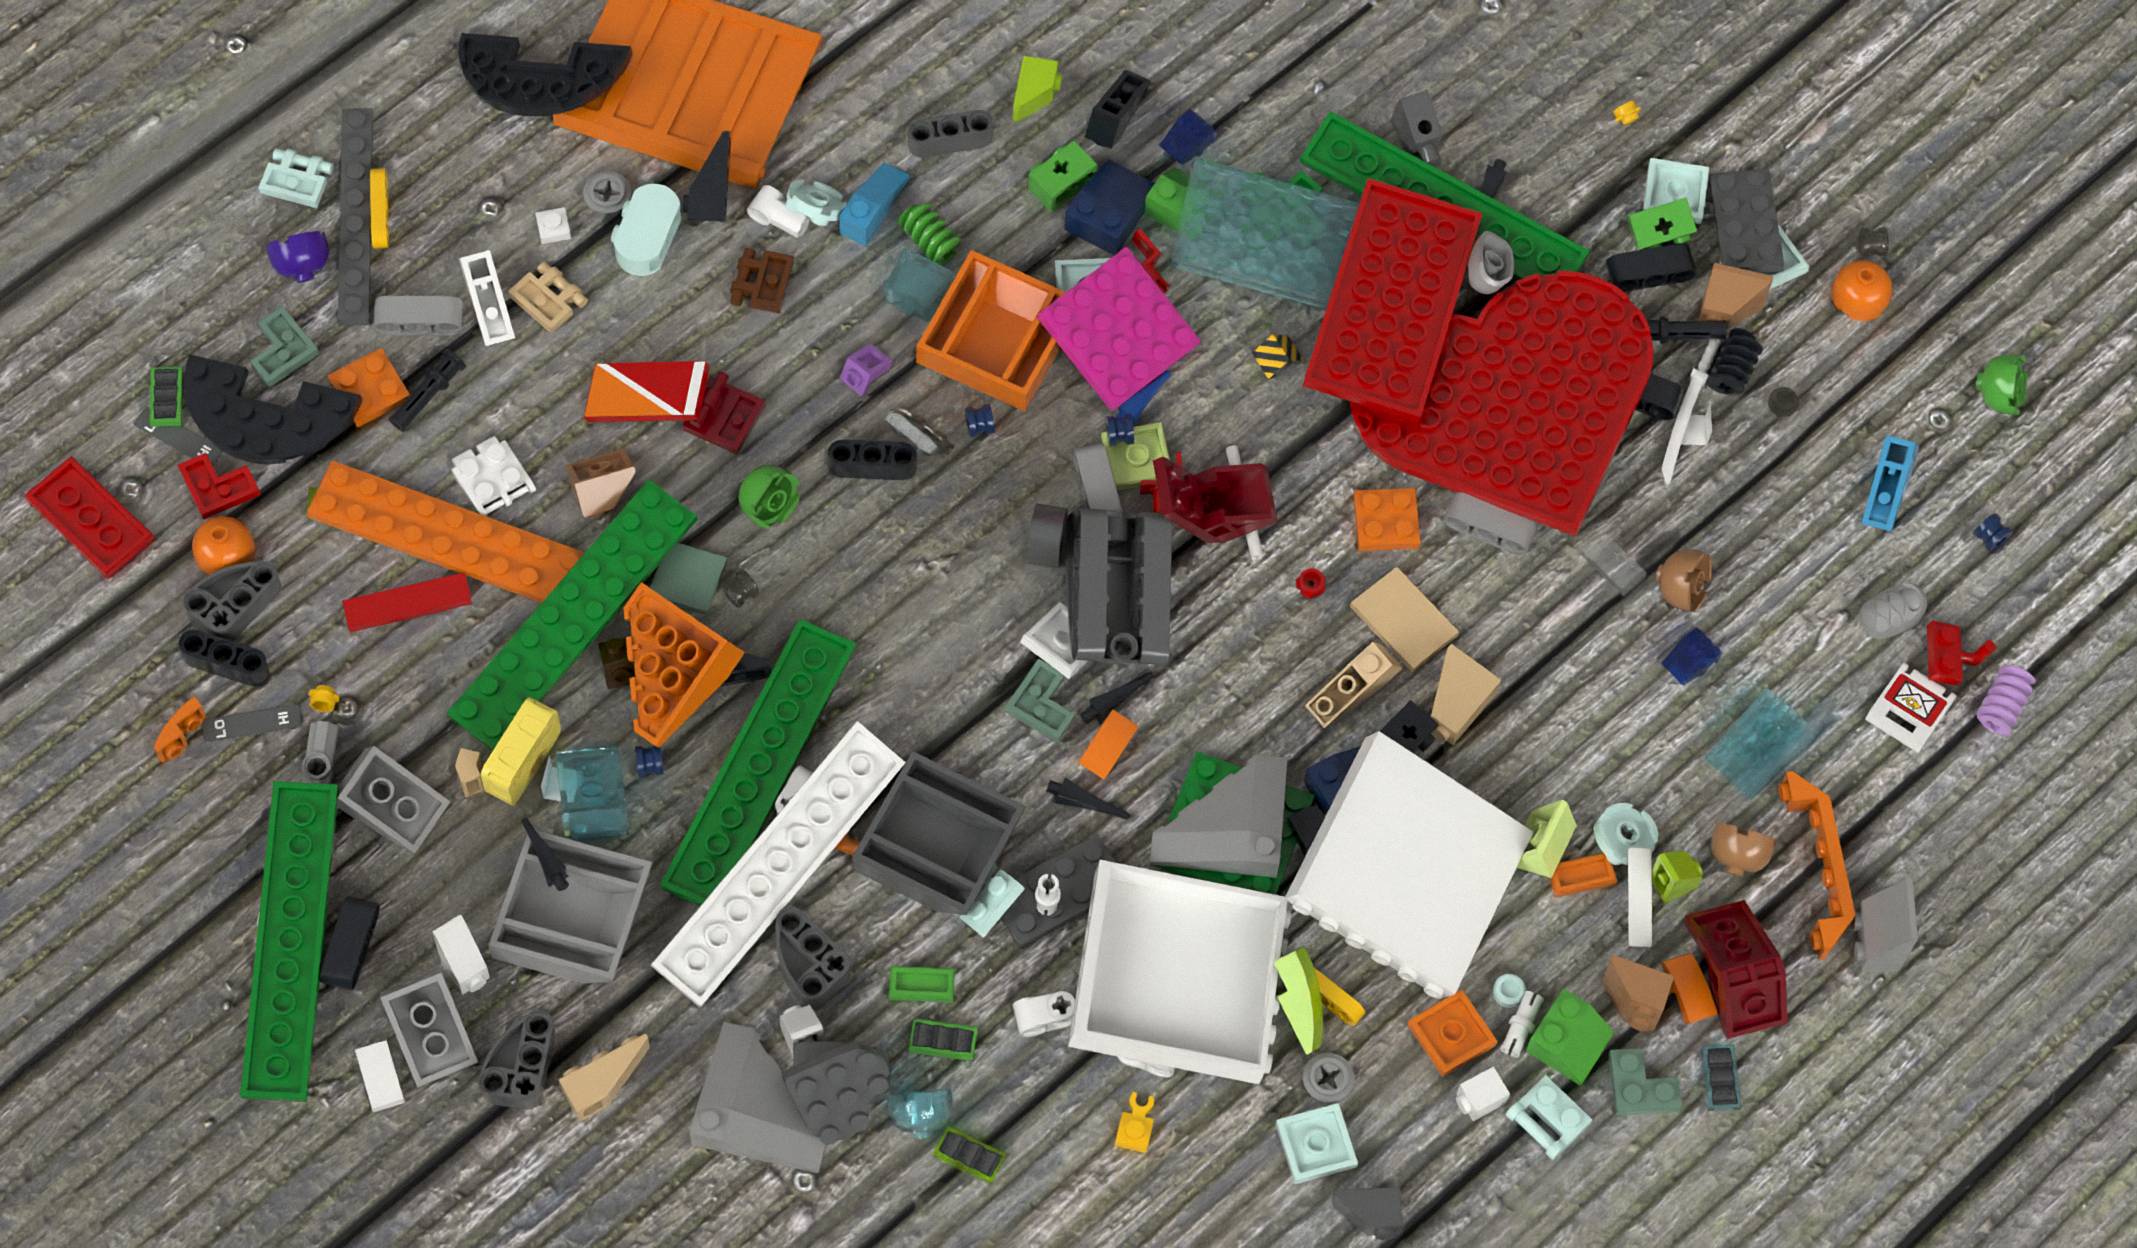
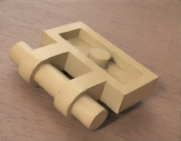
(542, 303)

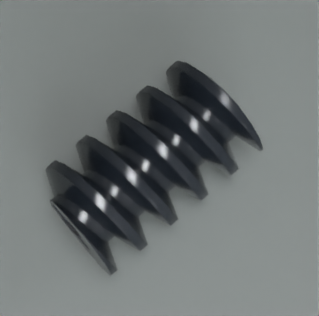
(1735, 362)

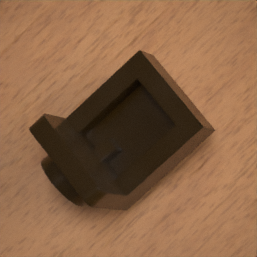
(615, 663)

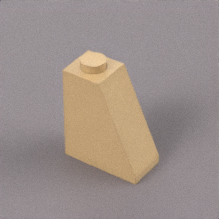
(1461, 694)

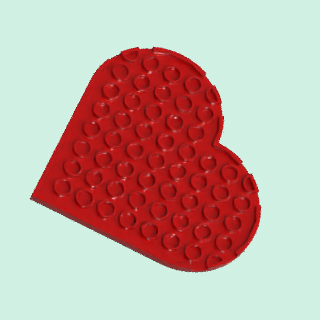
(1526, 399)

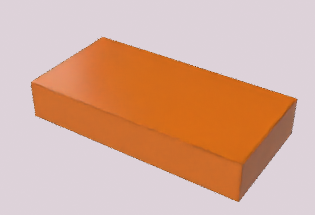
(1582, 875)

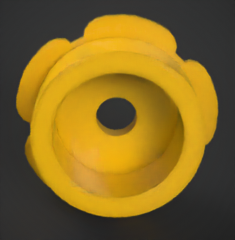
(1627, 113)
(323, 698)

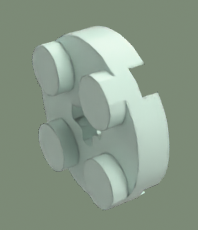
(815, 201)
(1609, 835)

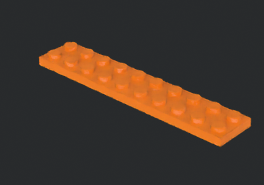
(441, 532)

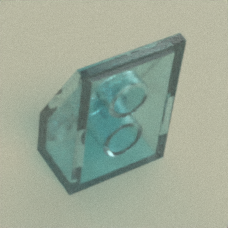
(1761, 743)
(591, 793)

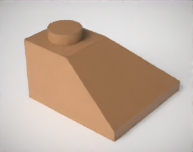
(1733, 294)
(600, 481)

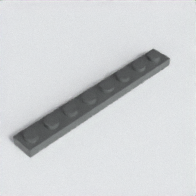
(355, 217)

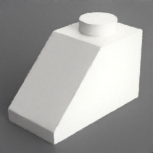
(800, 1025)

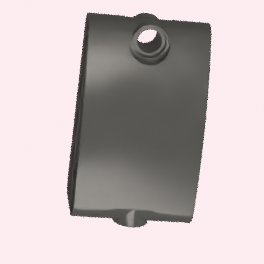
(1118, 588)

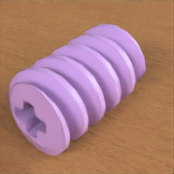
(2005, 699)

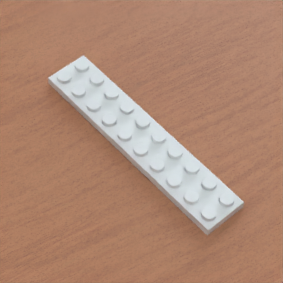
(777, 864)

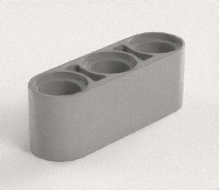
(418, 315)
(1096, 478)
(1490, 524)

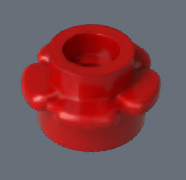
(1314, 576)

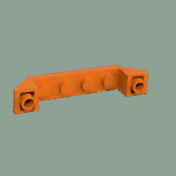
(1802, 796)

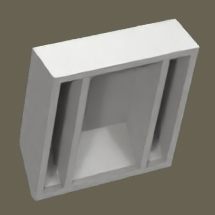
(572, 930)

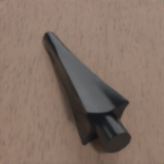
(1494, 178)
(1103, 704)
(1073, 795)
(552, 867)

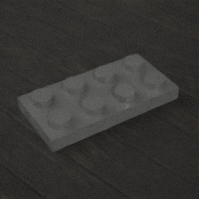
(1746, 220)
(1075, 874)

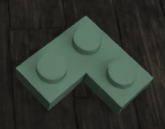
(289, 349)
(1034, 705)
(1637, 1094)

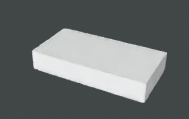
(379, 1076)

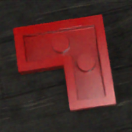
(216, 493)

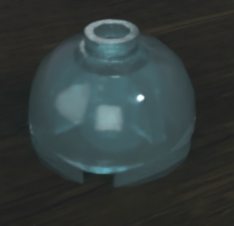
(921, 1111)

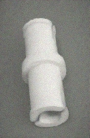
(1047, 894)
(1522, 1024)

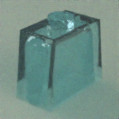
(917, 285)

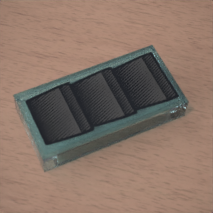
(1721, 1077)

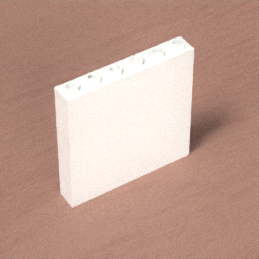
(1409, 866)
(1180, 972)

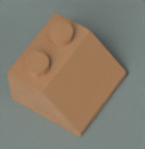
(1637, 992)

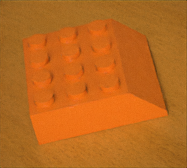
(990, 331)

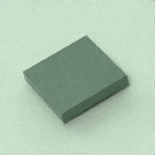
(689, 578)

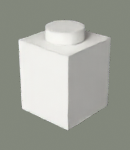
(1482, 1094)

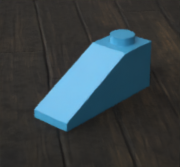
(872, 203)
(1890, 482)

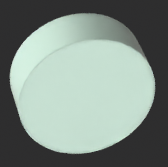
(1509, 990)

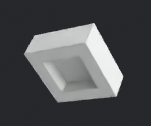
(553, 225)

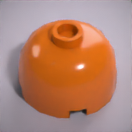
(1862, 290)
(222, 544)

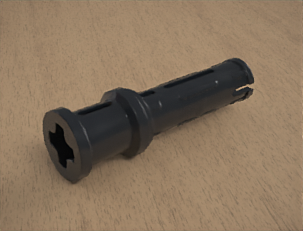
(1662, 330)
(435, 380)

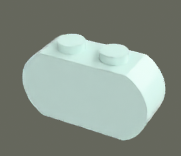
(646, 229)

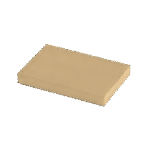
(1404, 619)

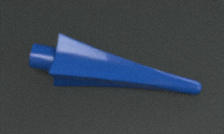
(1138, 402)

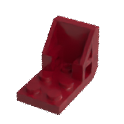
(1217, 501)
(1743, 968)

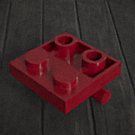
(725, 414)

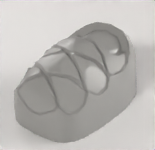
(1490, 263)
(1893, 611)

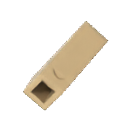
(1354, 684)
(597, 1083)

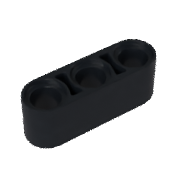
(1651, 267)
(1660, 398)
(860, 450)
(214, 647)
(349, 943)

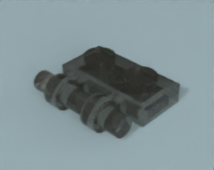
(915, 428)

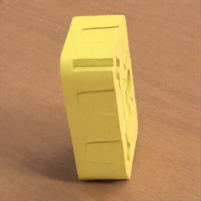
(520, 751)

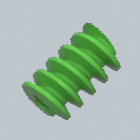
(930, 233)

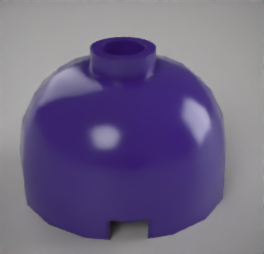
(299, 255)

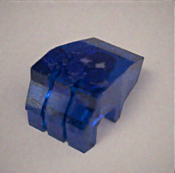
(1188, 137)
(1692, 656)

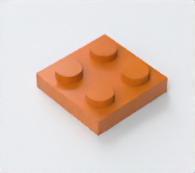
(376, 383)
(1386, 519)
(1452, 1033)

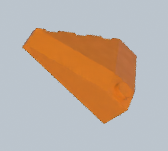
(674, 663)

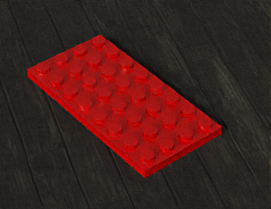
(1392, 300)

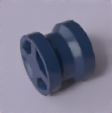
(979, 420)
(1119, 430)
(1993, 532)
(649, 760)

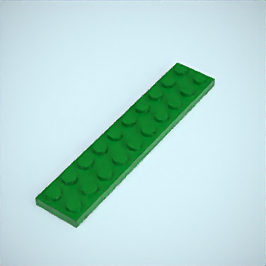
(1354, 154)
(573, 613)
(759, 761)
(289, 942)

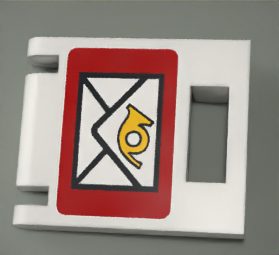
(1914, 700)

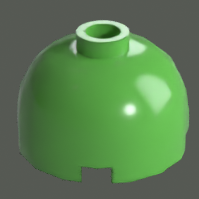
(2004, 383)
(768, 495)

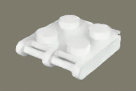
(490, 475)

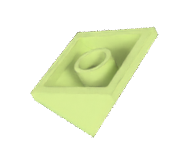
(1552, 831)

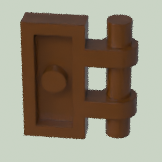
(771, 281)

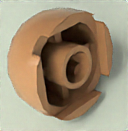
(1683, 579)
(1741, 849)

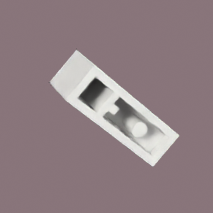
(486, 297)
(461, 955)

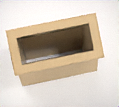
(469, 771)

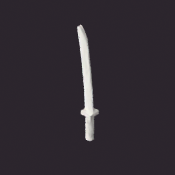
(1698, 379)

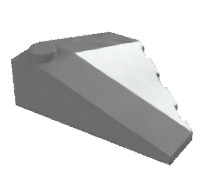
(1232, 826)
(750, 1108)

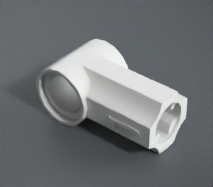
(770, 208)

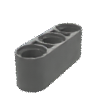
(960, 123)

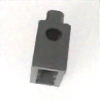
(1418, 126)

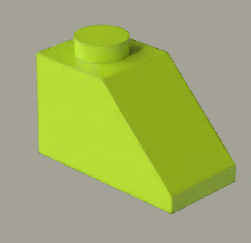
(1035, 86)
(1675, 875)

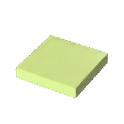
(1135, 461)

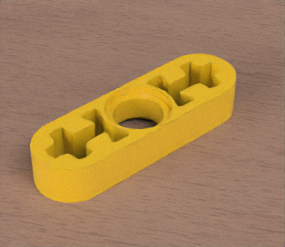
(379, 208)
(1339, 1001)

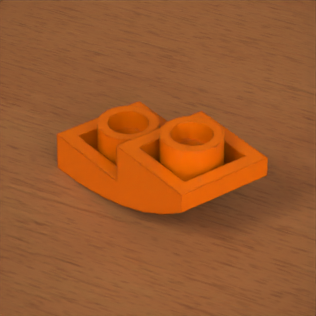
(172, 739)
(1108, 744)
(1690, 988)

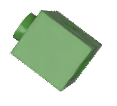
(1061, 175)
(1675, 213)

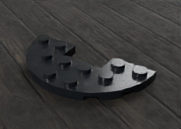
(534, 86)
(259, 429)

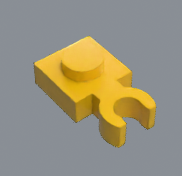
(1135, 1128)

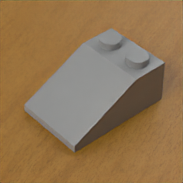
(390, 799)
(1886, 928)
(428, 1027)

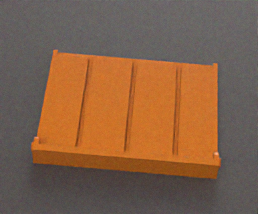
(694, 76)

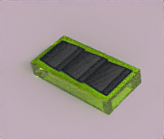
(969, 1155)

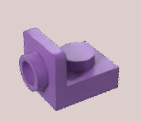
(864, 367)

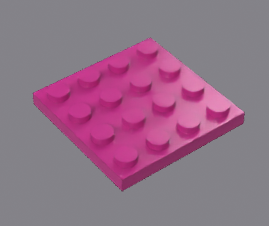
(1118, 329)

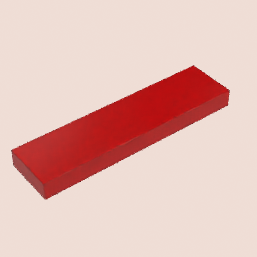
(407, 602)

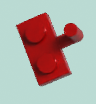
(1946, 656)

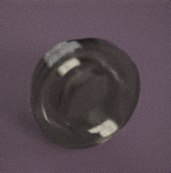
(1783, 401)

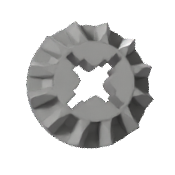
(599, 184)
(1331, 1064)

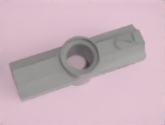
(320, 752)

